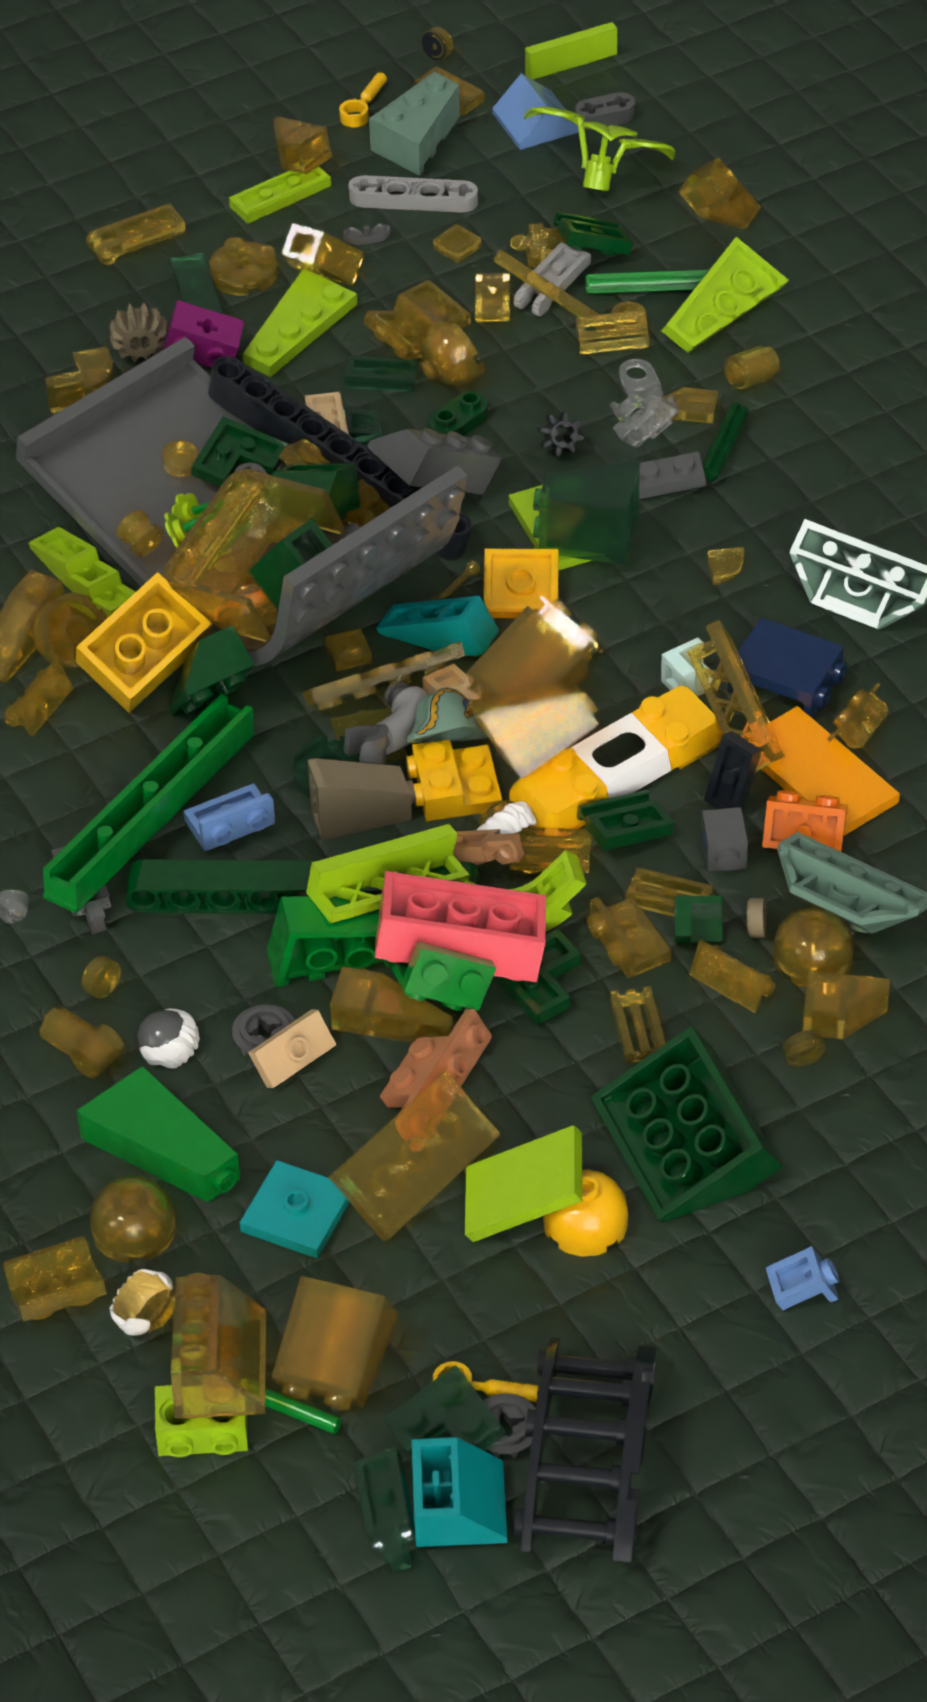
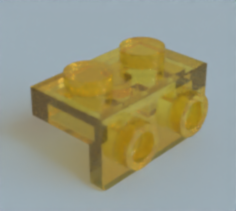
(402, 326)
(53, 1279)

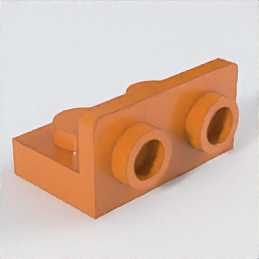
(817, 819)

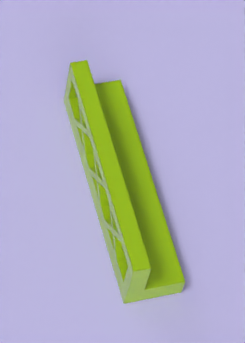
(363, 868)

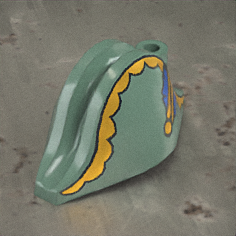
(445, 717)

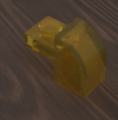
(91, 372)

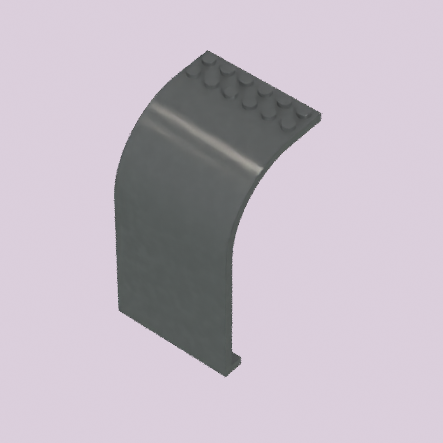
(107, 461)

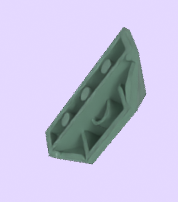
(857, 577)
(847, 886)

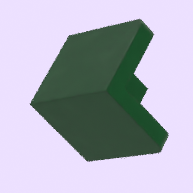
(698, 919)

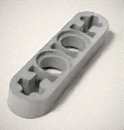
(451, 194)

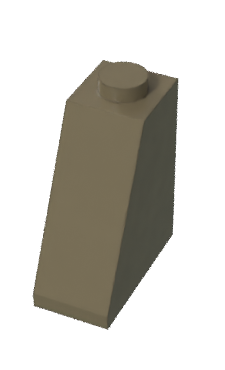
(357, 796)

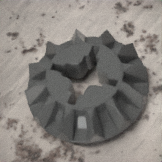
(247, 1024)
(514, 1411)

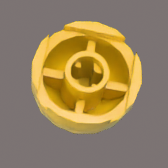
(594, 1222)

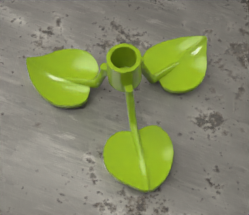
(598, 169)

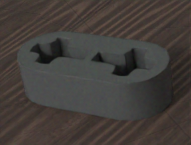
(607, 109)

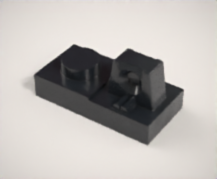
(732, 772)

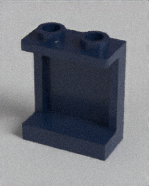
(792, 664)

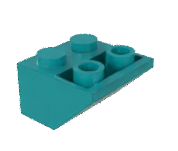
(457, 1494)

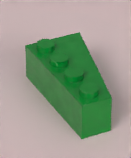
(309, 945)

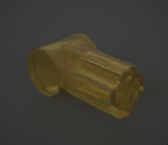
(88, 1046)

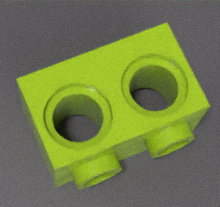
(198, 1434)

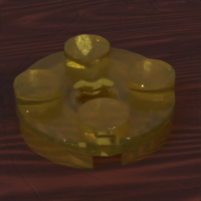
(257, 262)

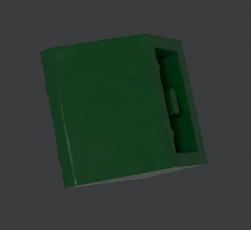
(336, 478)
(287, 556)
(211, 669)

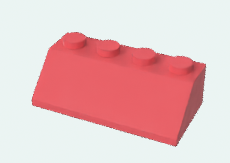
(462, 918)

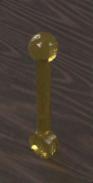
(472, 568)

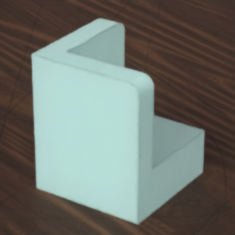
(678, 668)

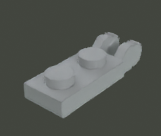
(561, 269)

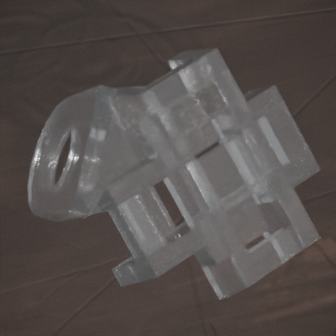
(647, 395)

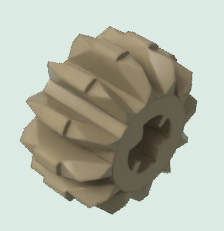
(138, 332)

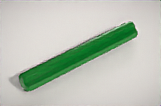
(643, 281)

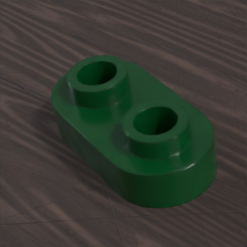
(460, 414)

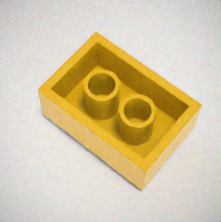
(142, 642)

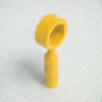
(360, 106)
(492, 1386)

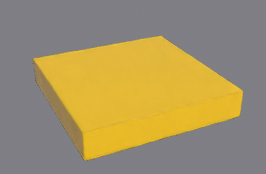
(518, 579)

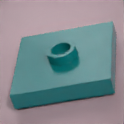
(295, 1210)

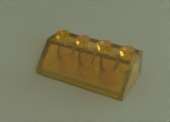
(217, 1349)

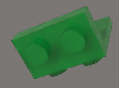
(445, 976)

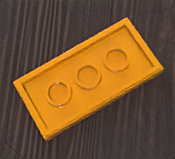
(826, 768)

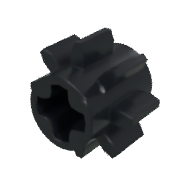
(551, 431)

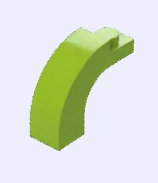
(559, 884)

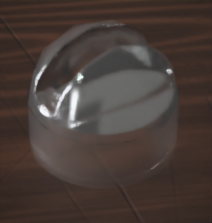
(13, 905)

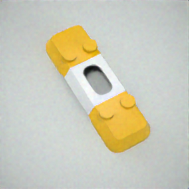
(675, 734)

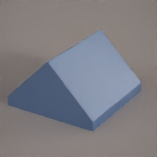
(536, 129)

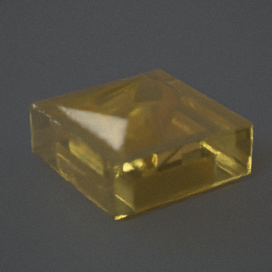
(348, 649)

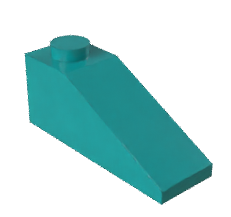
(442, 623)

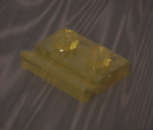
(547, 844)

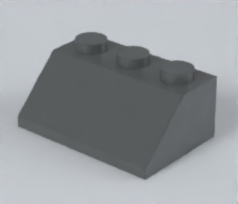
(426, 455)

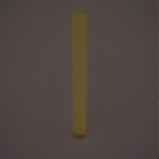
(546, 287)

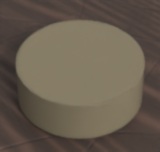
(756, 917)

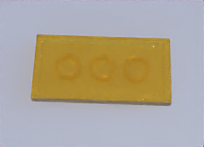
(414, 1156)

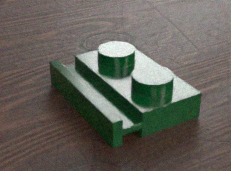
(592, 233)
(625, 820)

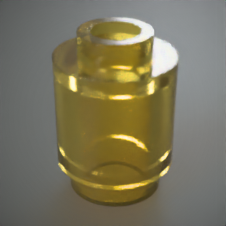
(751, 366)

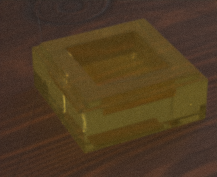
(457, 243)

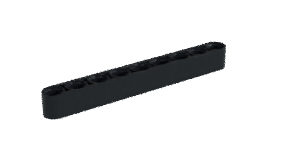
(287, 419)

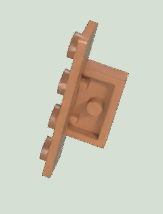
(433, 1056)

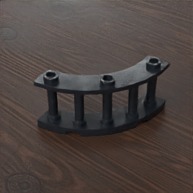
(630, 1432)

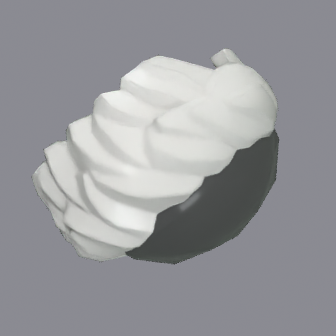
(168, 1038)

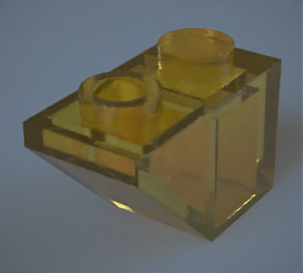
(301, 145)
(719, 195)
(322, 254)
(843, 1003)

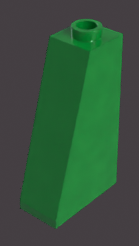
(159, 1135)

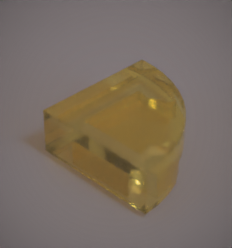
(725, 563)

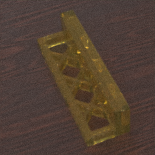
(743, 693)

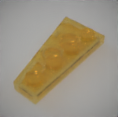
(364, 684)

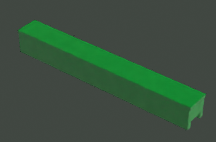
(146, 804)

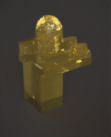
(537, 243)

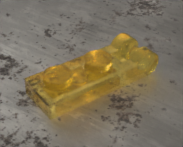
(135, 233)

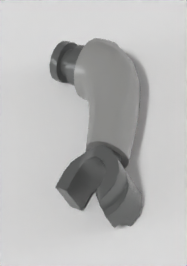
(390, 733)

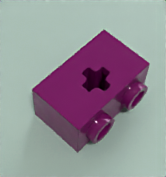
(210, 332)

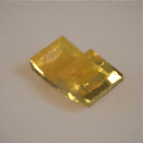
(492, 297)

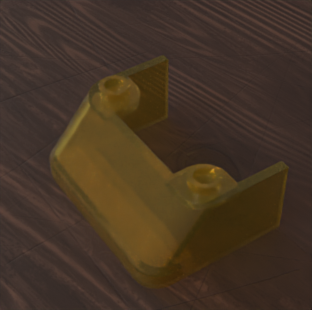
(233, 536)

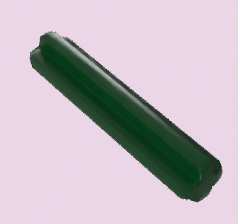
(724, 441)

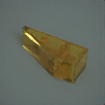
(18, 619)
(378, 1007)

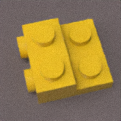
(452, 780)

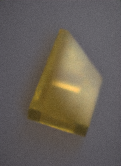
(695, 404)

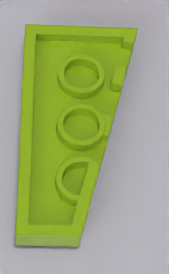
(725, 293)
(297, 321)

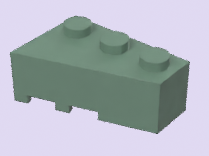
(416, 122)

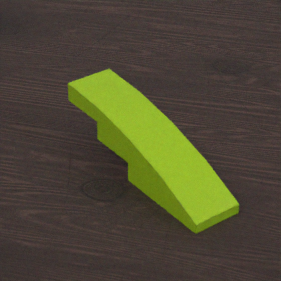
(80, 569)

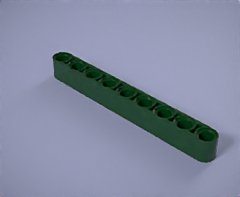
(226, 885)

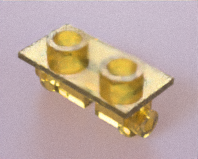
(558, 617)
(40, 699)
(860, 718)
(730, 976)

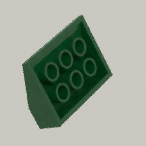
(685, 1128)

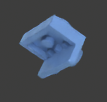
(230, 816)

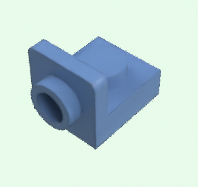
(802, 1278)

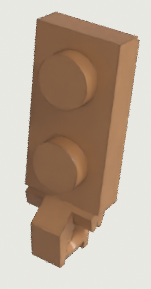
(487, 845)

